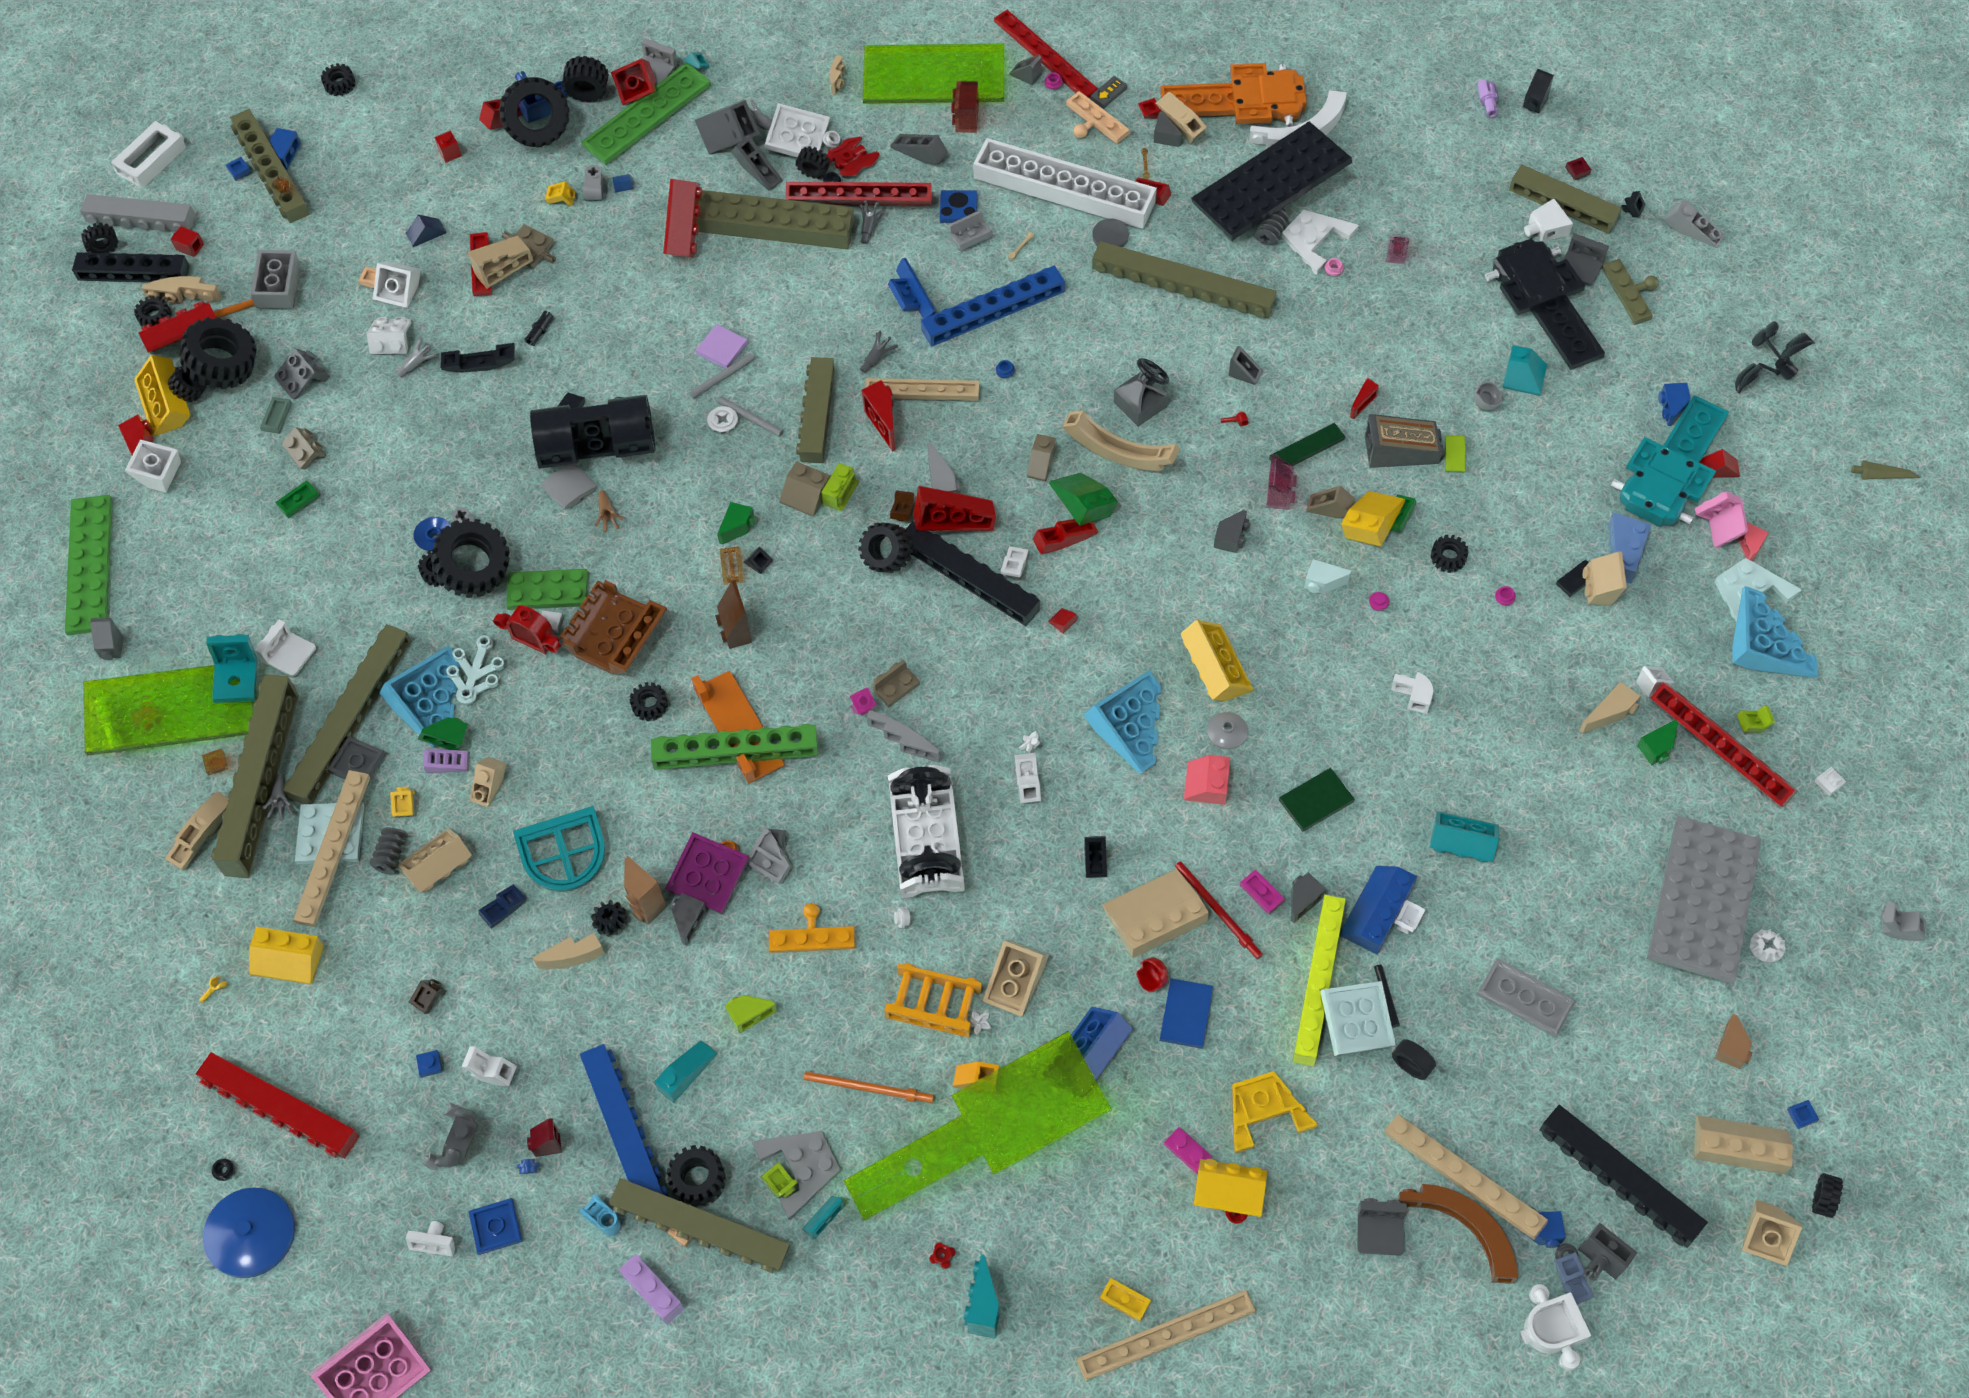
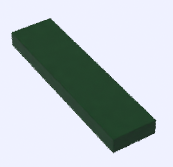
(1311, 445)

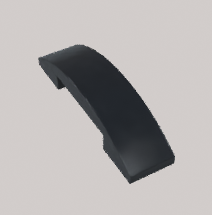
(479, 361)

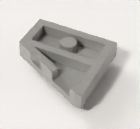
(769, 858)

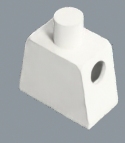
(1549, 222)

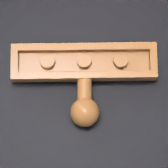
(1095, 117)

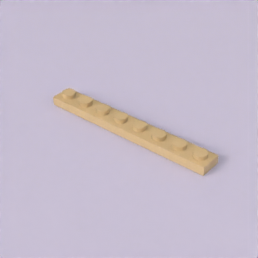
(331, 848)
(1466, 1177)

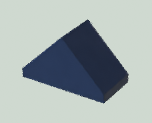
(424, 229)

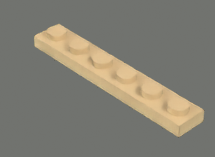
(930, 389)

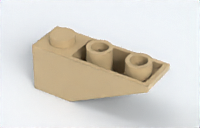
(1182, 117)

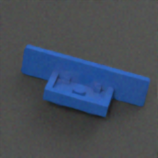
(909, 291)

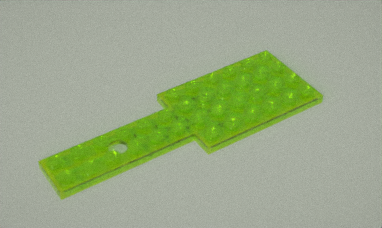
(1000, 1118)

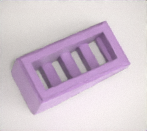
(436, 767)

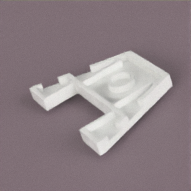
(1309, 231)

